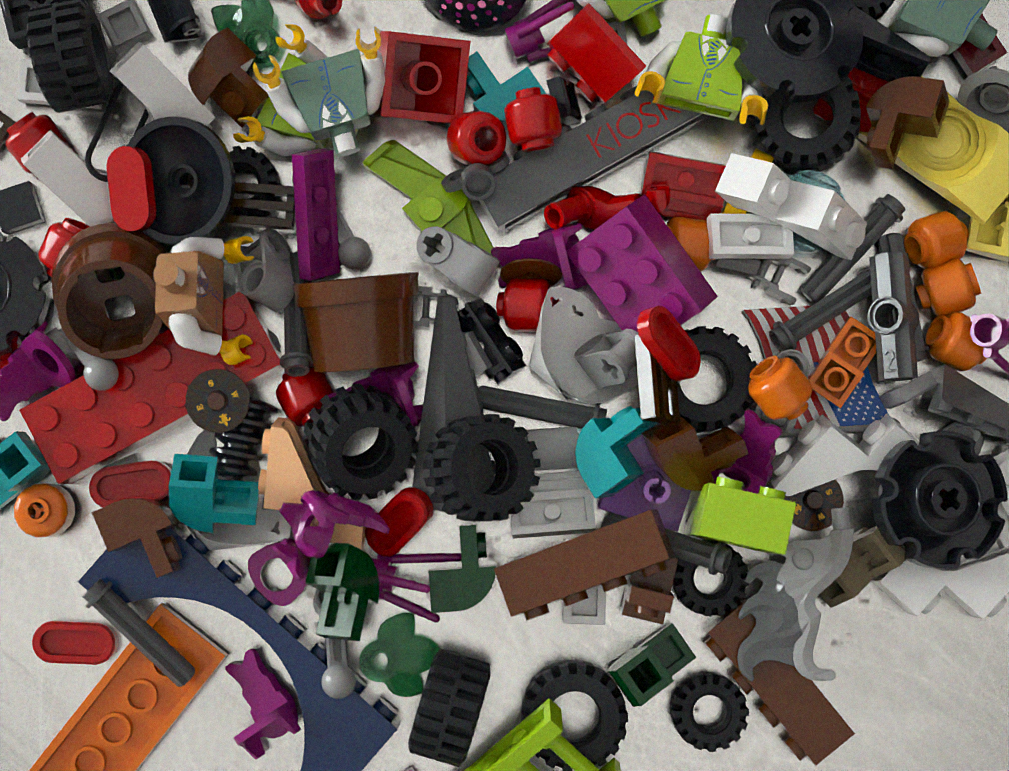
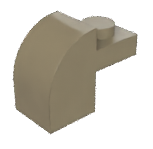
(867, 560)

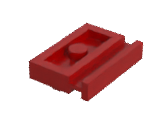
(690, 184)

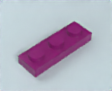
(316, 213)

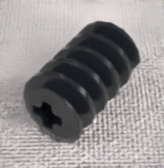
(240, 442)

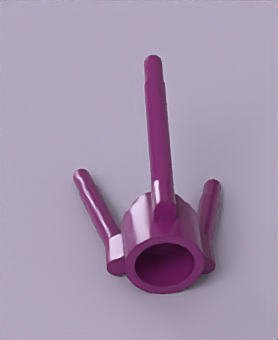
(526, 33)
(992, 334)
(388, 579)

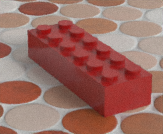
(91, 428)

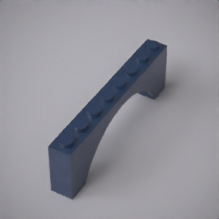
(336, 731)

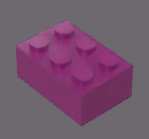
(640, 265)

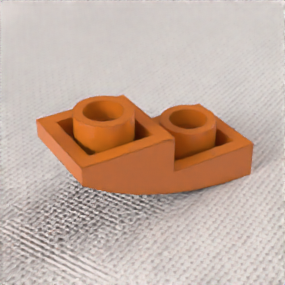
(844, 362)

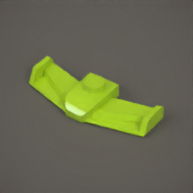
(430, 202)

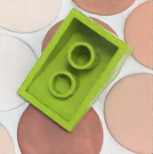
(742, 517)

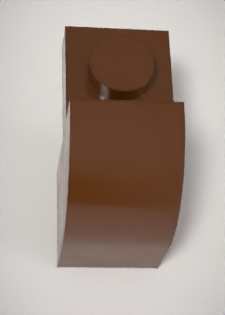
(222, 77)
(904, 107)
(690, 459)
(144, 521)
(650, 596)

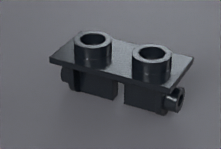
(175, 19)
(501, 350)

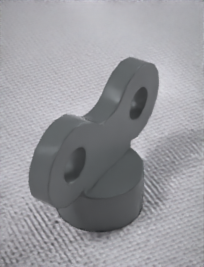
(476, 179)

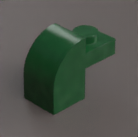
(349, 585)
(463, 586)
(650, 666)

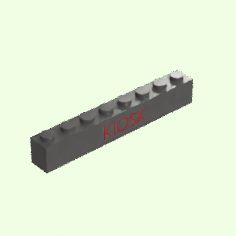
(582, 155)

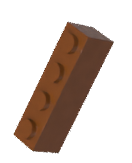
(585, 563)
(786, 695)

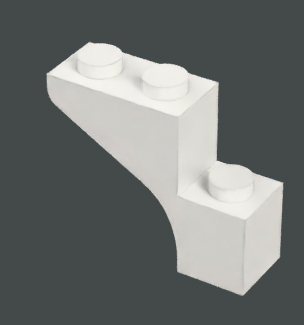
(803, 208)
(829, 453)
(975, 585)

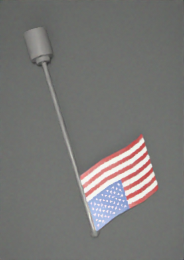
(863, 406)

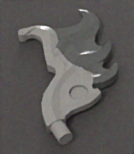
(786, 601)

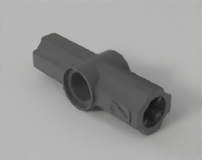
(893, 290)

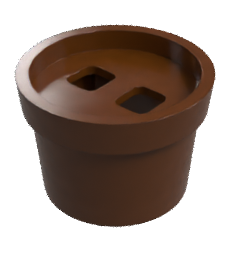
(82, 296)
(359, 321)

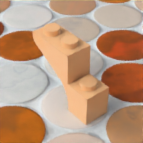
(292, 473)

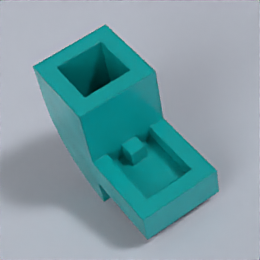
(495, 95)
(604, 455)
(19, 466)
(201, 498)

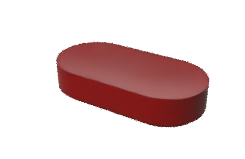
(131, 188)
(668, 343)
(130, 481)
(405, 517)
(75, 642)

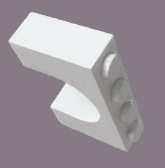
(67, 173)

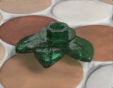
(249, 23)
(405, 653)

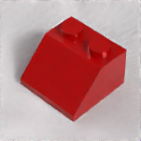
(594, 55)
(423, 76)

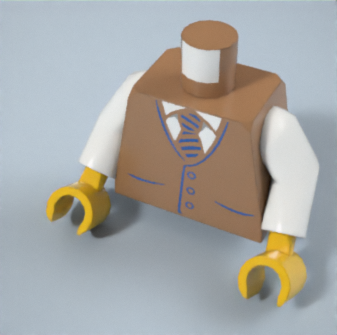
(192, 294)

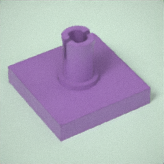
(649, 492)

